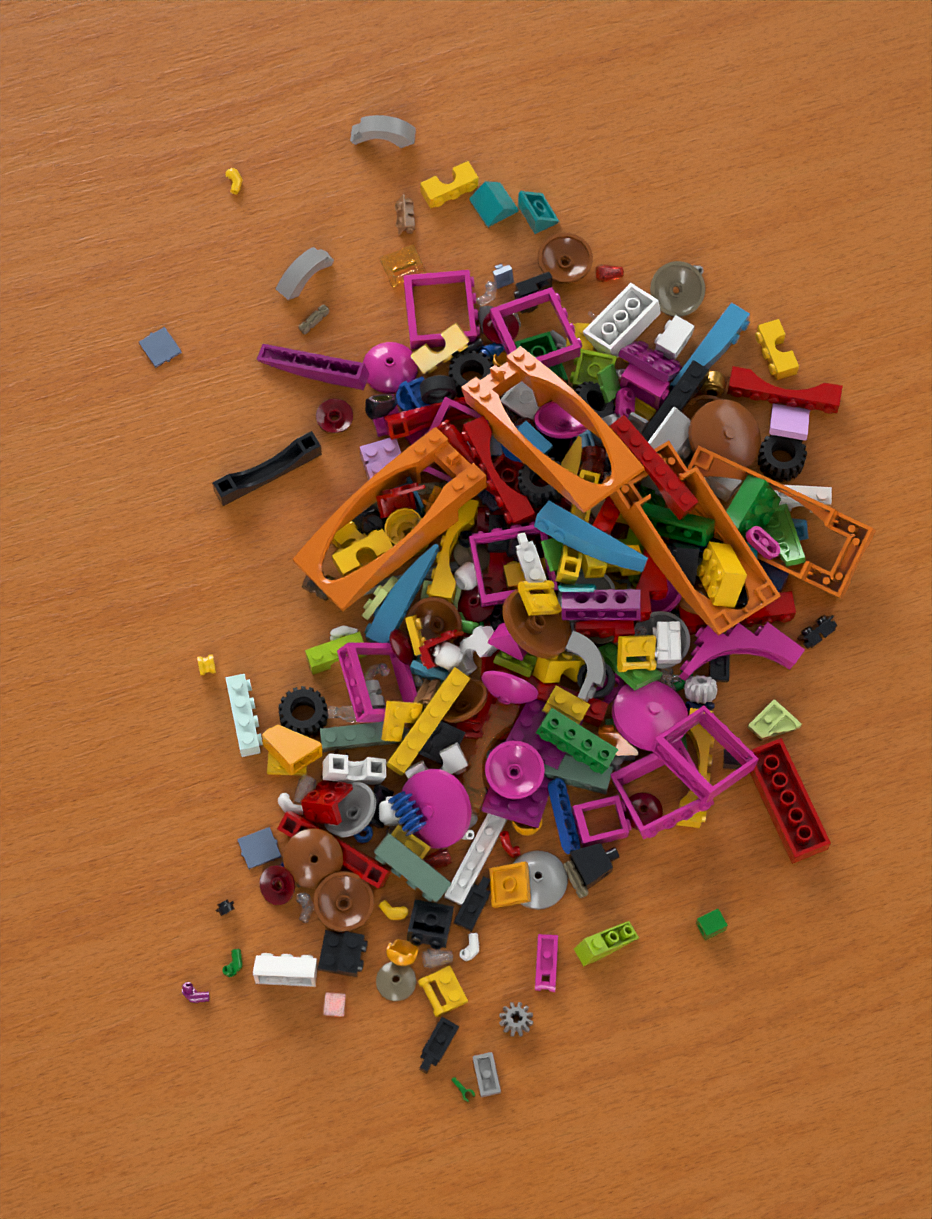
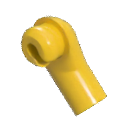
(236, 178)
(393, 913)

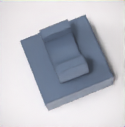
(503, 275)

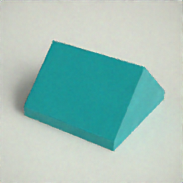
(493, 203)
(536, 211)

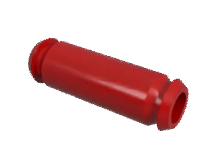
(456, 441)

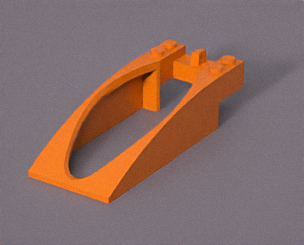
(522, 366)
(465, 484)
(857, 533)
(757, 584)

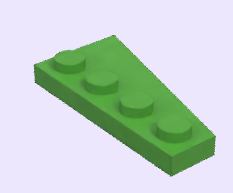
(783, 531)

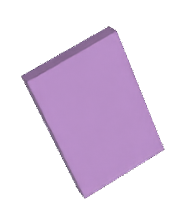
(789, 422)

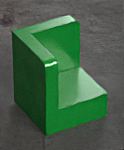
(711, 924)

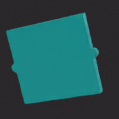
(576, 587)

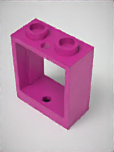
(645, 386)
(581, 826)

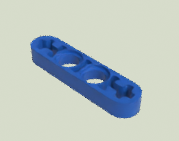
(568, 835)

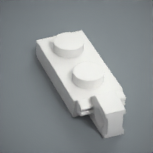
(529, 560)

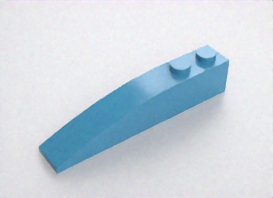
(718, 340)
(586, 538)
(400, 598)

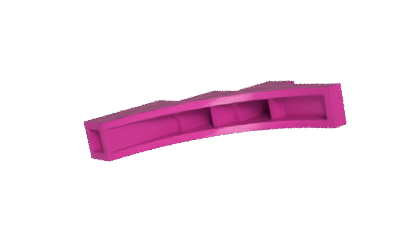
(765, 642)

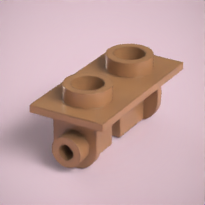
(404, 208)
(427, 692)

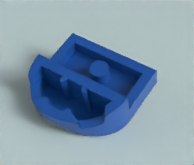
(409, 395)

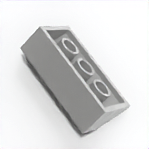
(675, 429)

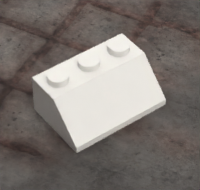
(285, 970)

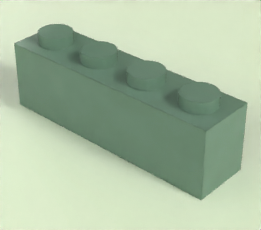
(353, 736)
(580, 775)
(412, 867)

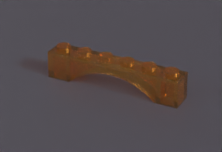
(500, 723)

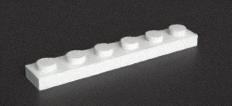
(475, 858)

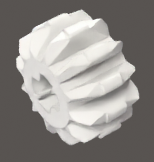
(700, 689)

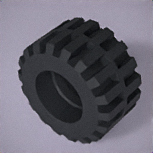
(467, 363)
(594, 398)
(778, 469)
(536, 495)
(300, 698)

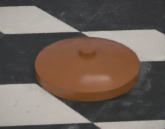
(727, 431)
(537, 634)

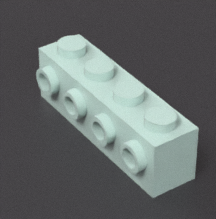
(242, 713)

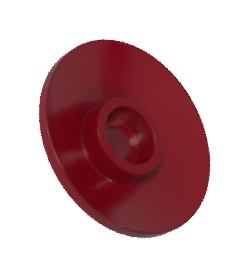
(490, 331)
(334, 408)
(471, 611)
(402, 646)
(647, 800)
(270, 885)

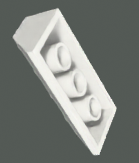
(622, 320)

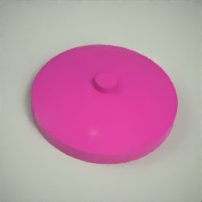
(647, 713)
(443, 807)

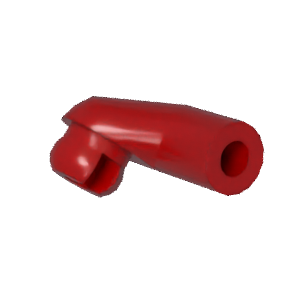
(507, 846)

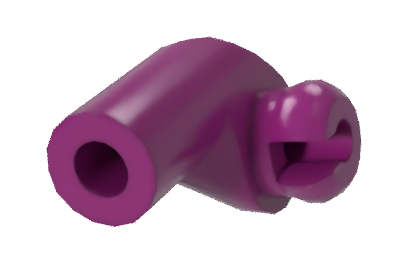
(193, 995)

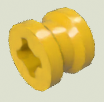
(206, 664)

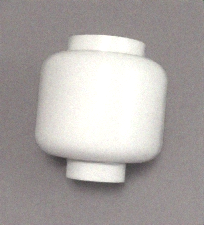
(465, 576)
(447, 655)
(386, 814)

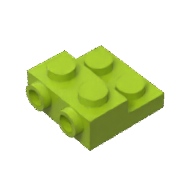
(589, 365)
(523, 667)

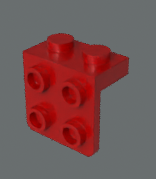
(397, 499)
(427, 650)
(322, 802)

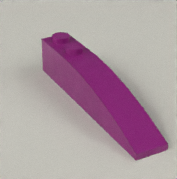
(315, 366)

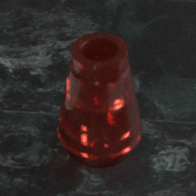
(608, 272)
(439, 858)

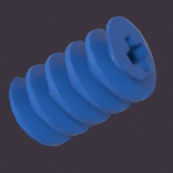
(407, 812)

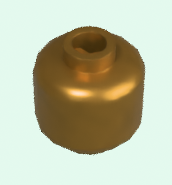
(714, 384)

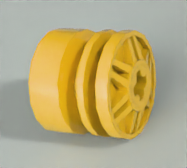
(400, 524)

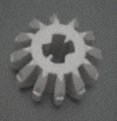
(516, 1011)

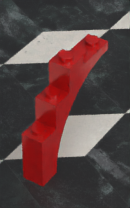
(652, 586)

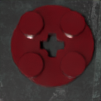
(483, 520)

